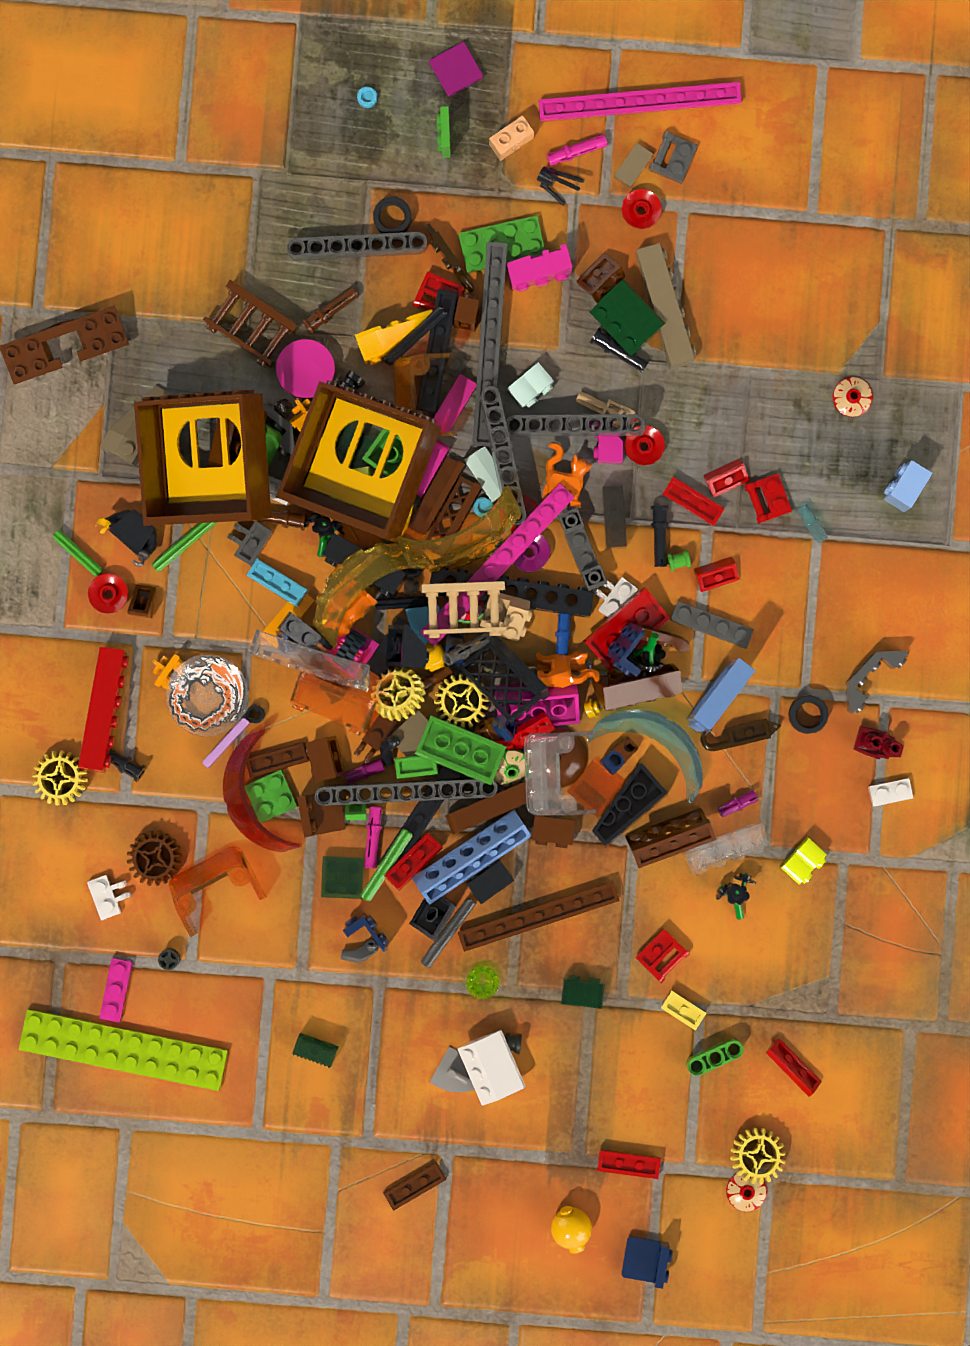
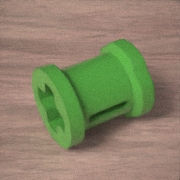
(679, 560)

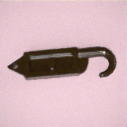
(449, 259)
(741, 734)

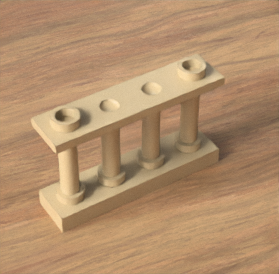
(472, 589)

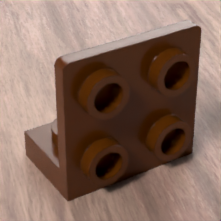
(318, 818)

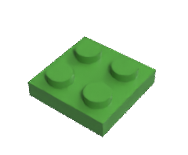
(444, 138)
(270, 796)

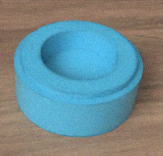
(367, 97)
(482, 506)

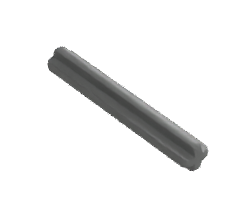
(448, 932)

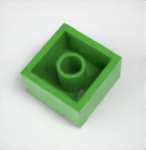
(395, 456)

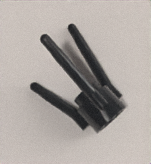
(549, 176)

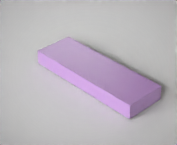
(226, 742)

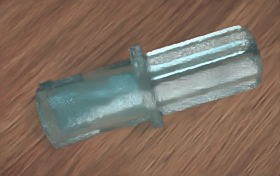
(812, 523)

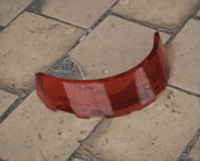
(237, 803)

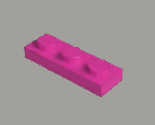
(116, 989)

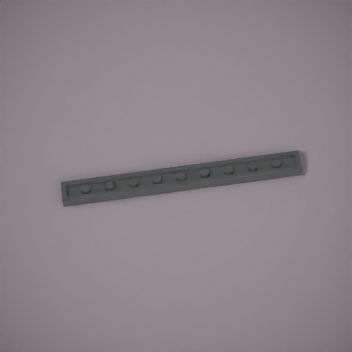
(489, 335)

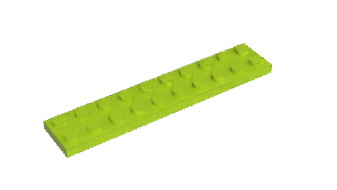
(123, 1049)

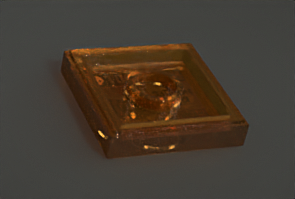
(595, 789)

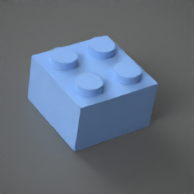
(907, 486)

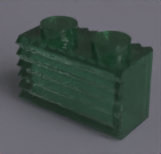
(582, 992)
(315, 1050)

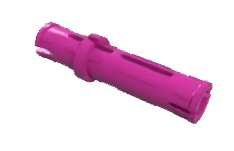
(575, 150)
(372, 843)

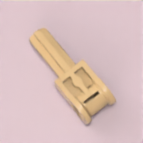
(603, 408)

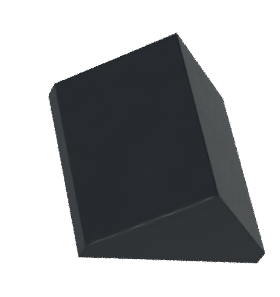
(433, 917)

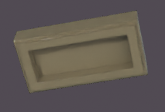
(633, 165)

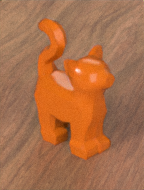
(571, 482)
(355, 612)
(559, 668)

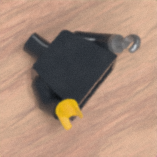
(129, 529)

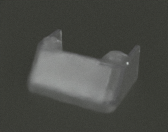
(543, 773)

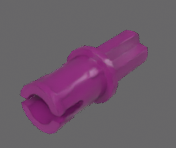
(364, 771)
(737, 803)

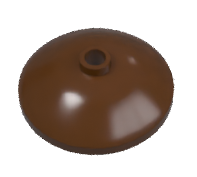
(572, 763)

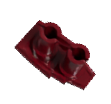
(877, 744)

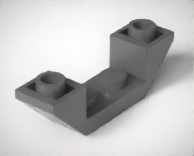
(288, 439)
(581, 549)
(854, 697)

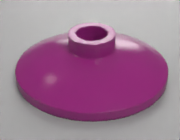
(540, 556)

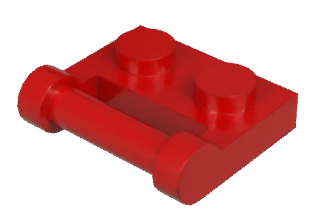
(430, 286)
(774, 497)
(657, 950)

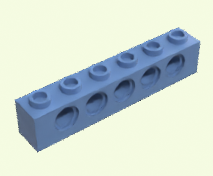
(471, 857)

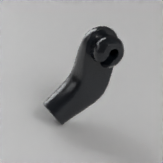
(386, 749)

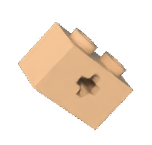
(511, 138)

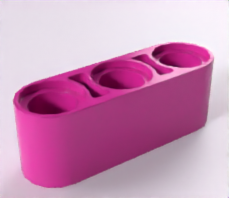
(438, 455)

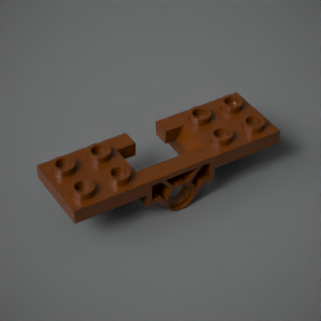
(32, 356)

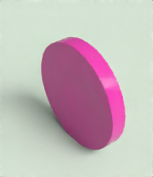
(303, 366)

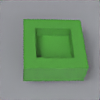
(355, 812)

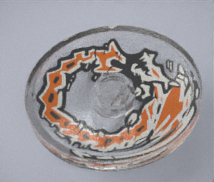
(207, 695)

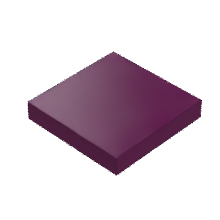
(455, 69)

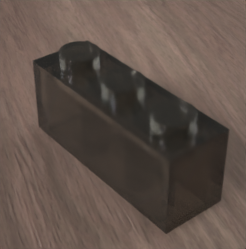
(614, 517)

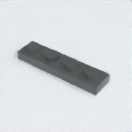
(711, 625)

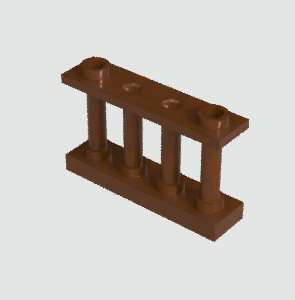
(269, 315)

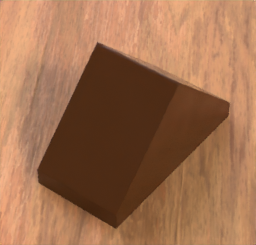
(142, 601)

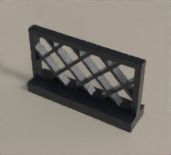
(513, 664)

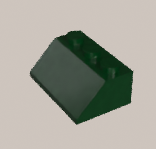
(627, 317)

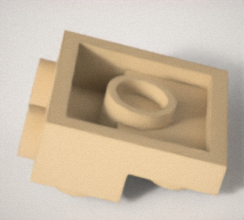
(512, 615)

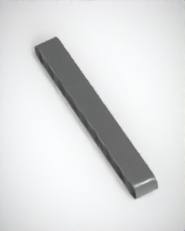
(396, 795)

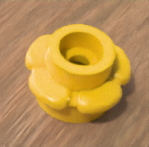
(592, 708)

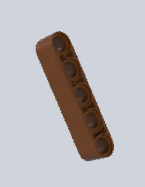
(487, 808)

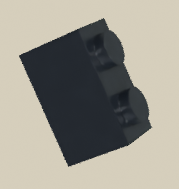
(490, 881)

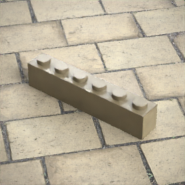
(664, 303)

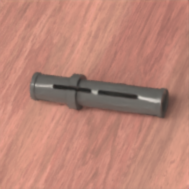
(453, 656)

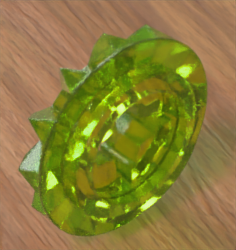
(475, 989)

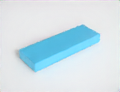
(277, 582)

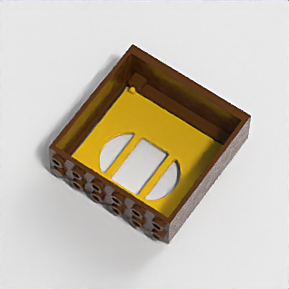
(170, 479)
(385, 496)

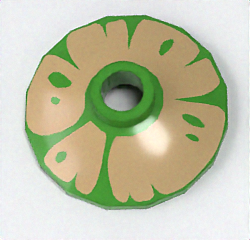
(511, 761)

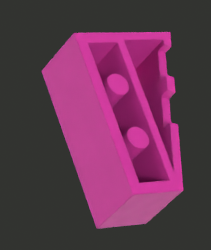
(539, 269)

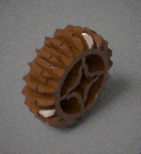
(146, 854)

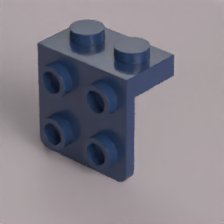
(622, 648)
(355, 924)
(646, 1260)

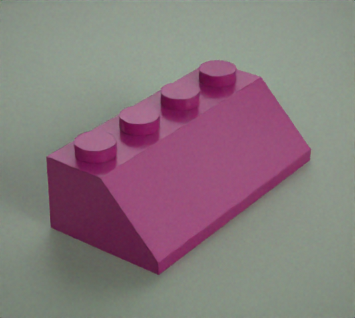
(560, 706)

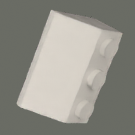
(491, 1067)

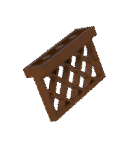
(671, 844)

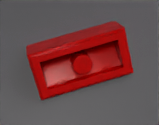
(726, 477)
(716, 574)

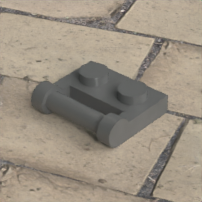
(679, 160)

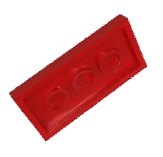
(639, 609)

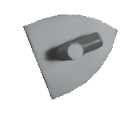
(452, 1074)

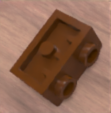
(601, 277)

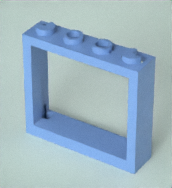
(720, 695)

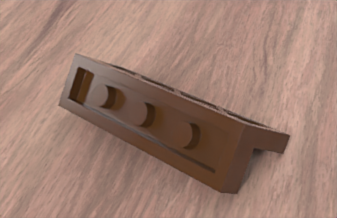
(436, 496)
(462, 513)

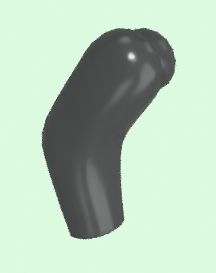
(362, 953)

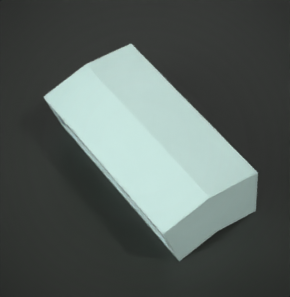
(483, 468)

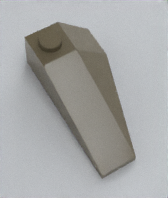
(122, 438)

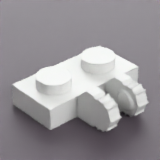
(617, 598)
(104, 896)

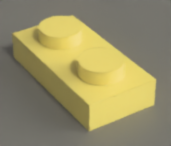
(683, 1010)

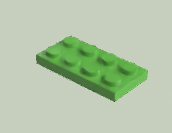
(521, 236)
(460, 750)

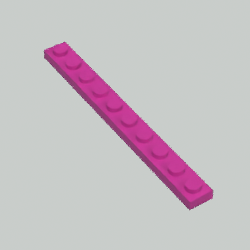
(639, 101)
(507, 553)

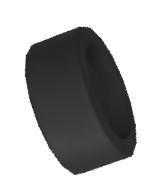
(389, 201)
(823, 714)

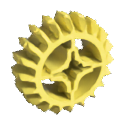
(403, 698)
(451, 716)
(58, 787)
(756, 1165)

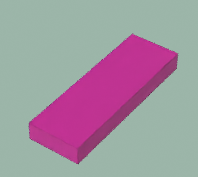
(454, 403)

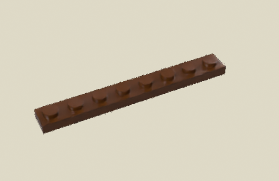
(538, 916)

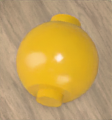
(571, 1229)

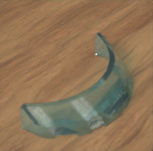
(663, 731)

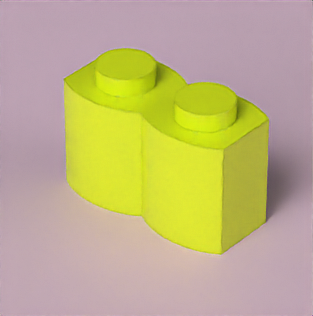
(803, 861)

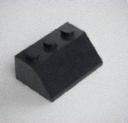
(405, 648)

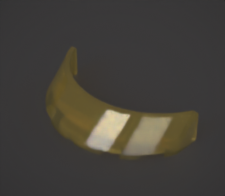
(468, 544)
(350, 580)

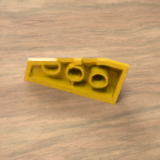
(379, 342)

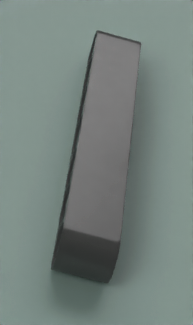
(347, 242)
(585, 428)
(501, 446)

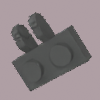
(253, 542)

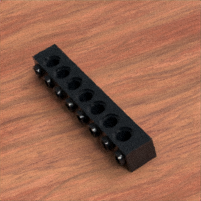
(540, 603)

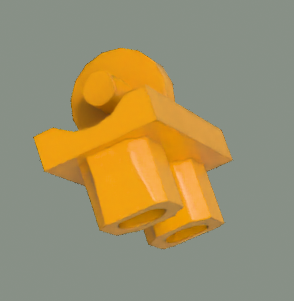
(298, 420)
(164, 677)

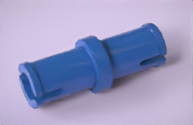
(563, 634)

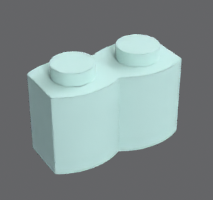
(530, 386)

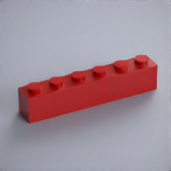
(102, 710)

